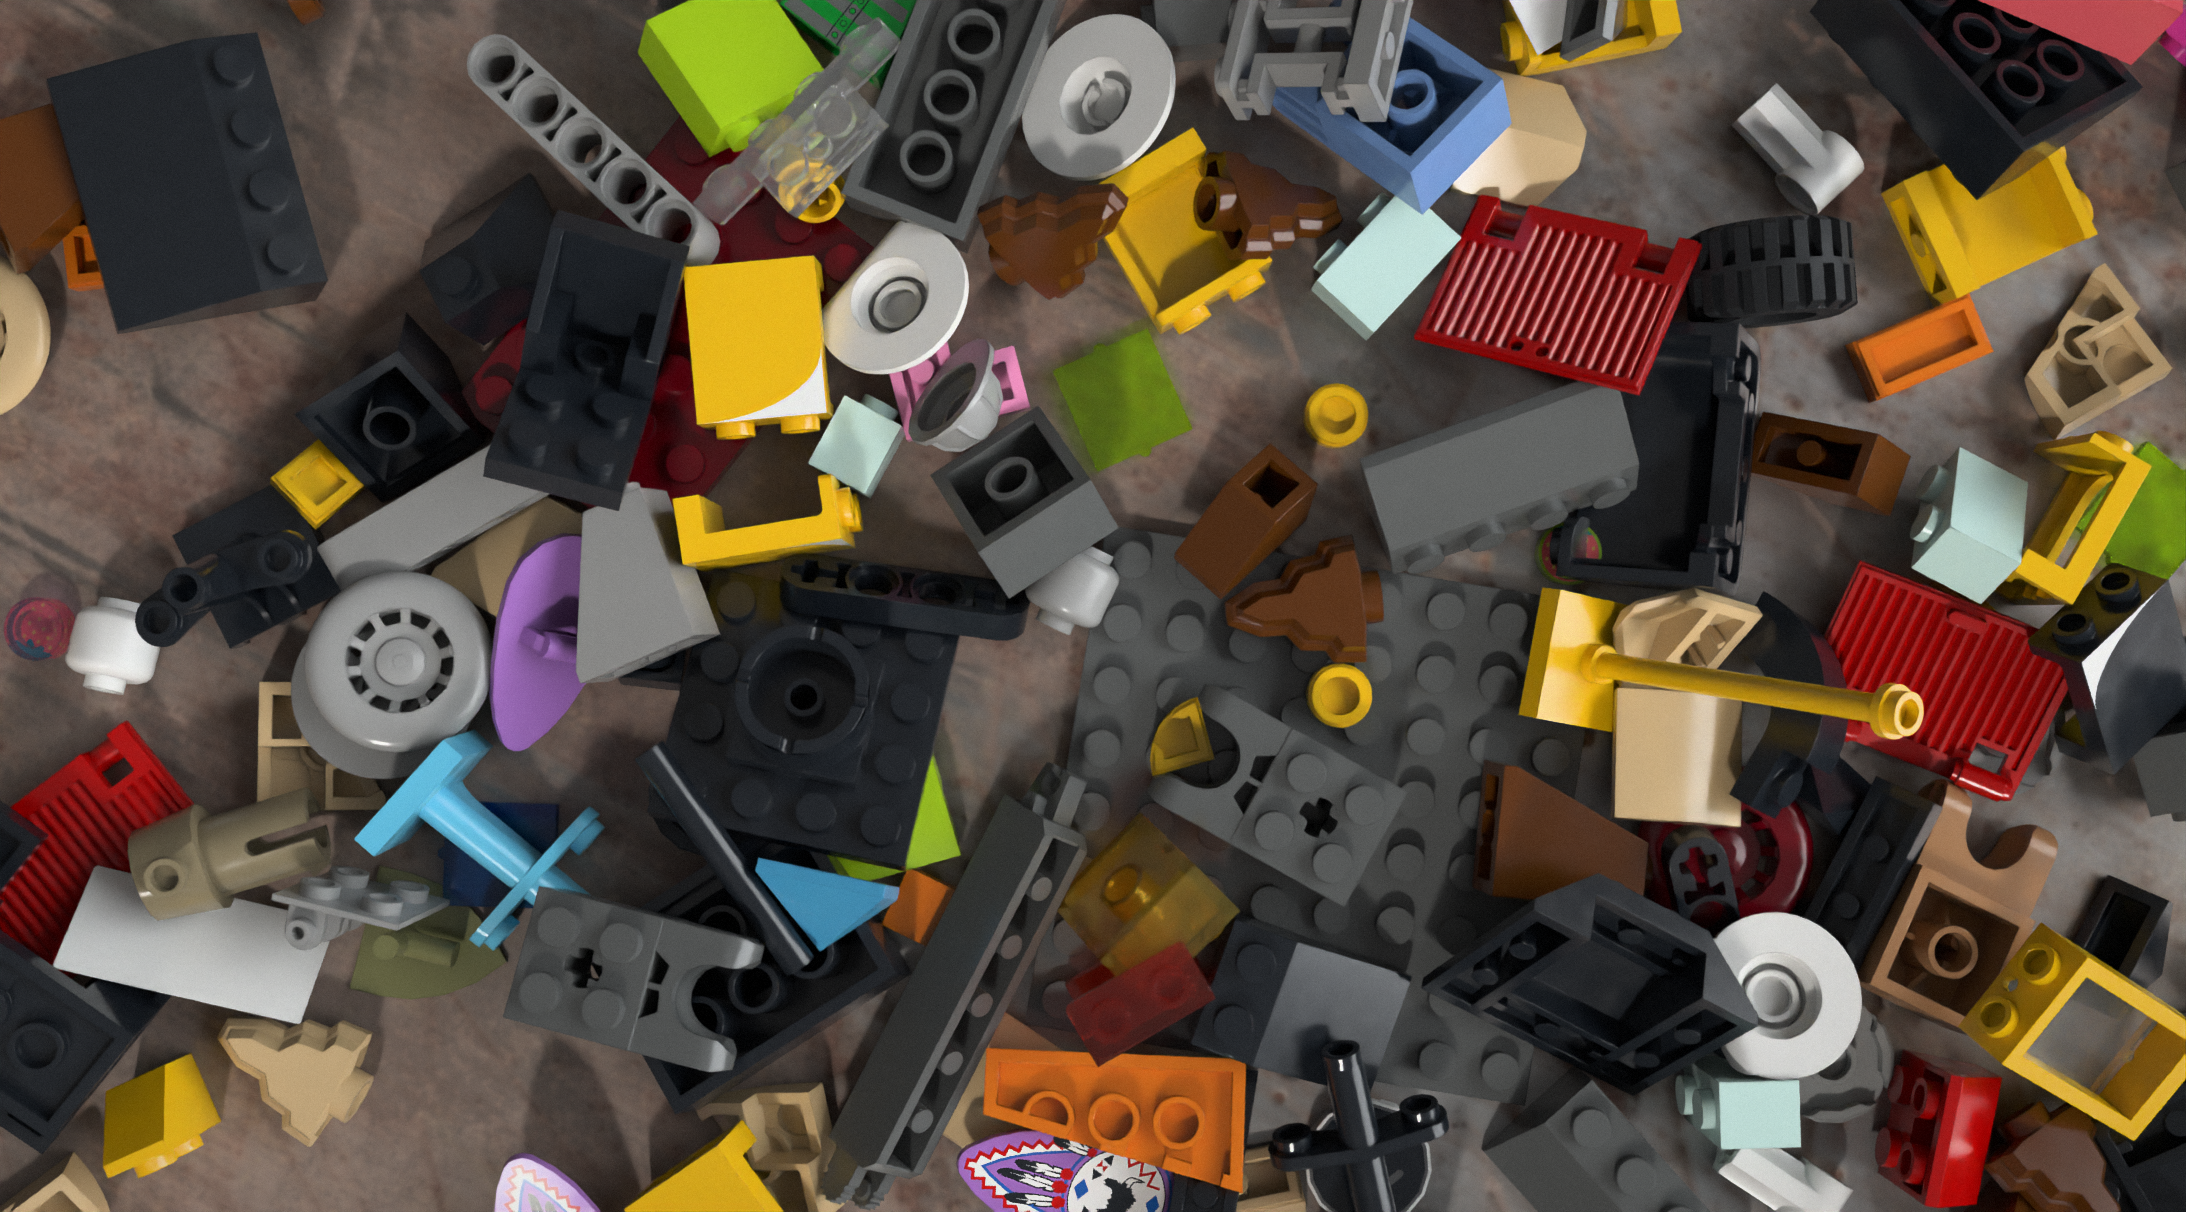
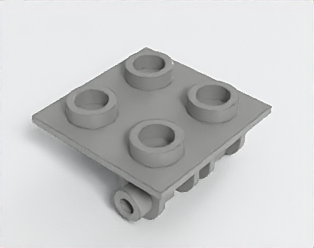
(347, 899)

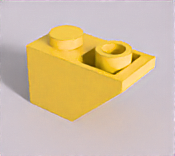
(156, 1118)

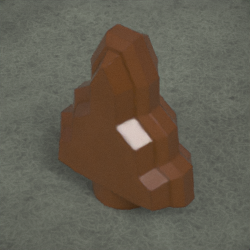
(1258, 207)
(1050, 236)
(1316, 603)
(2052, 1160)

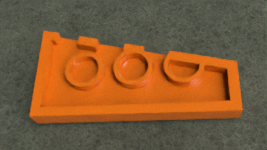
(1141, 1107)

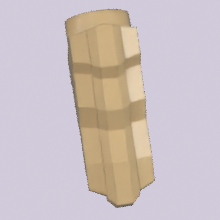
(302, 1070)

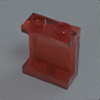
(1137, 1003)

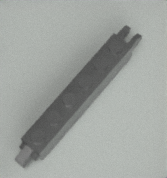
(958, 991)

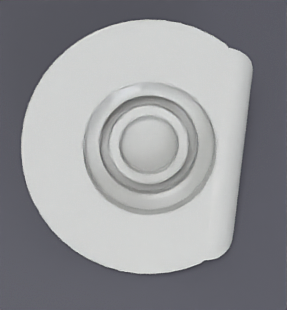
(898, 302)
(1800, 989)

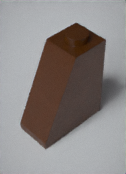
(35, 187)
(1544, 840)

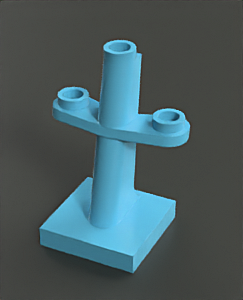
(440, 798)

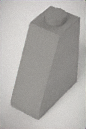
(635, 590)

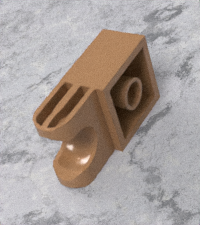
(1957, 916)

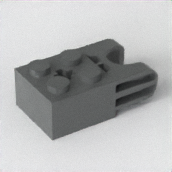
(1266, 789)
(644, 982)

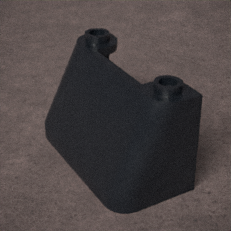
(1693, 475)

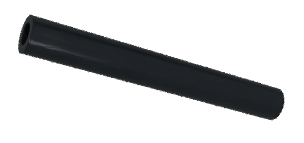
(724, 858)

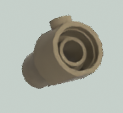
(201, 860)

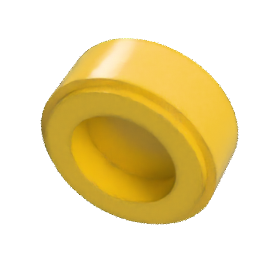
(1335, 415)
(1339, 695)

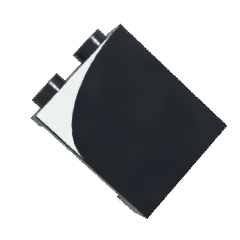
(2120, 664)

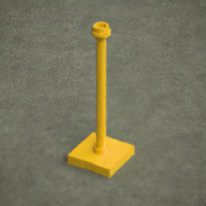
(1577, 668)

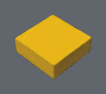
(317, 484)

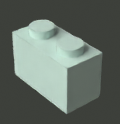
(1382, 263)
(1969, 525)
(1738, 1107)

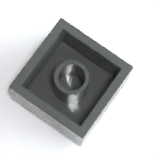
(1024, 501)

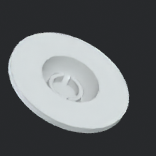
(1099, 97)

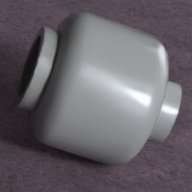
(1075, 591)

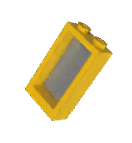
(2082, 1032)

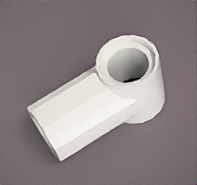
(1808, 162)
(1782, 1180)

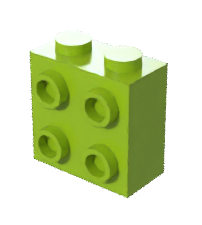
(726, 66)

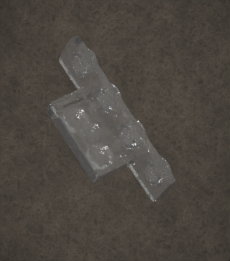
(811, 137)

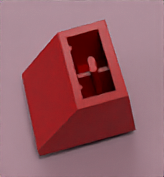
(1938, 1128)

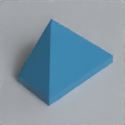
(823, 901)

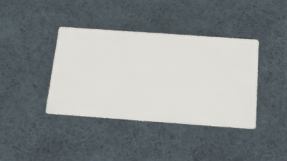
(211, 957)

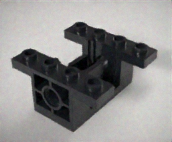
(53, 1031)

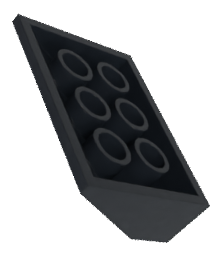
(1978, 81)
(188, 183)
(761, 1005)

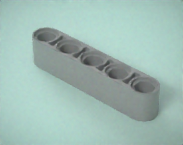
(572, 134)
(425, 523)

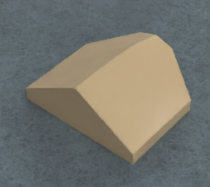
(1534, 151)
(1682, 629)

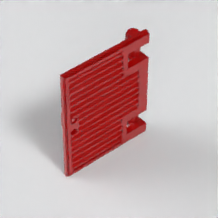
(1559, 291)
(1969, 673)
(86, 829)

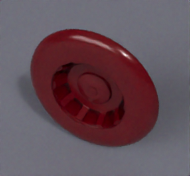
(1775, 889)

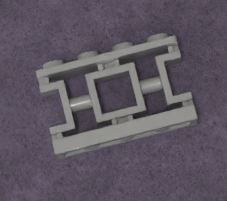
(1250, 75)

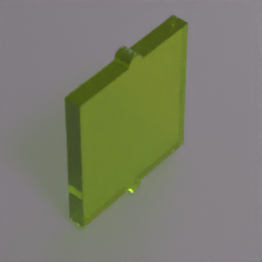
(1122, 400)
(2154, 526)

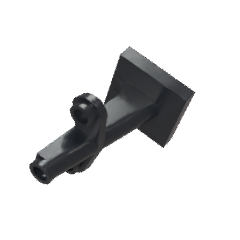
(245, 565)
(1358, 1138)

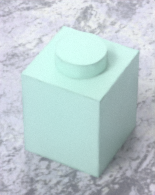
(859, 443)

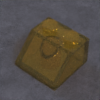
(1142, 899)

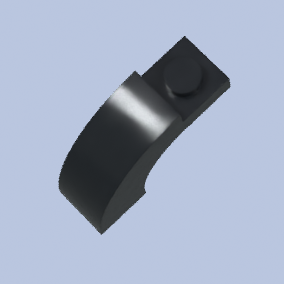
(1792, 650)

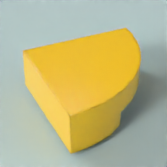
(1180, 739)

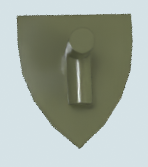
(426, 956)

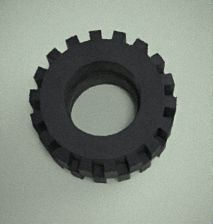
(1773, 271)

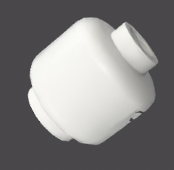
(109, 648)

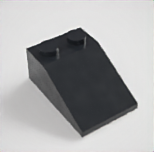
(1293, 996)

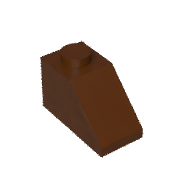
(1829, 462)

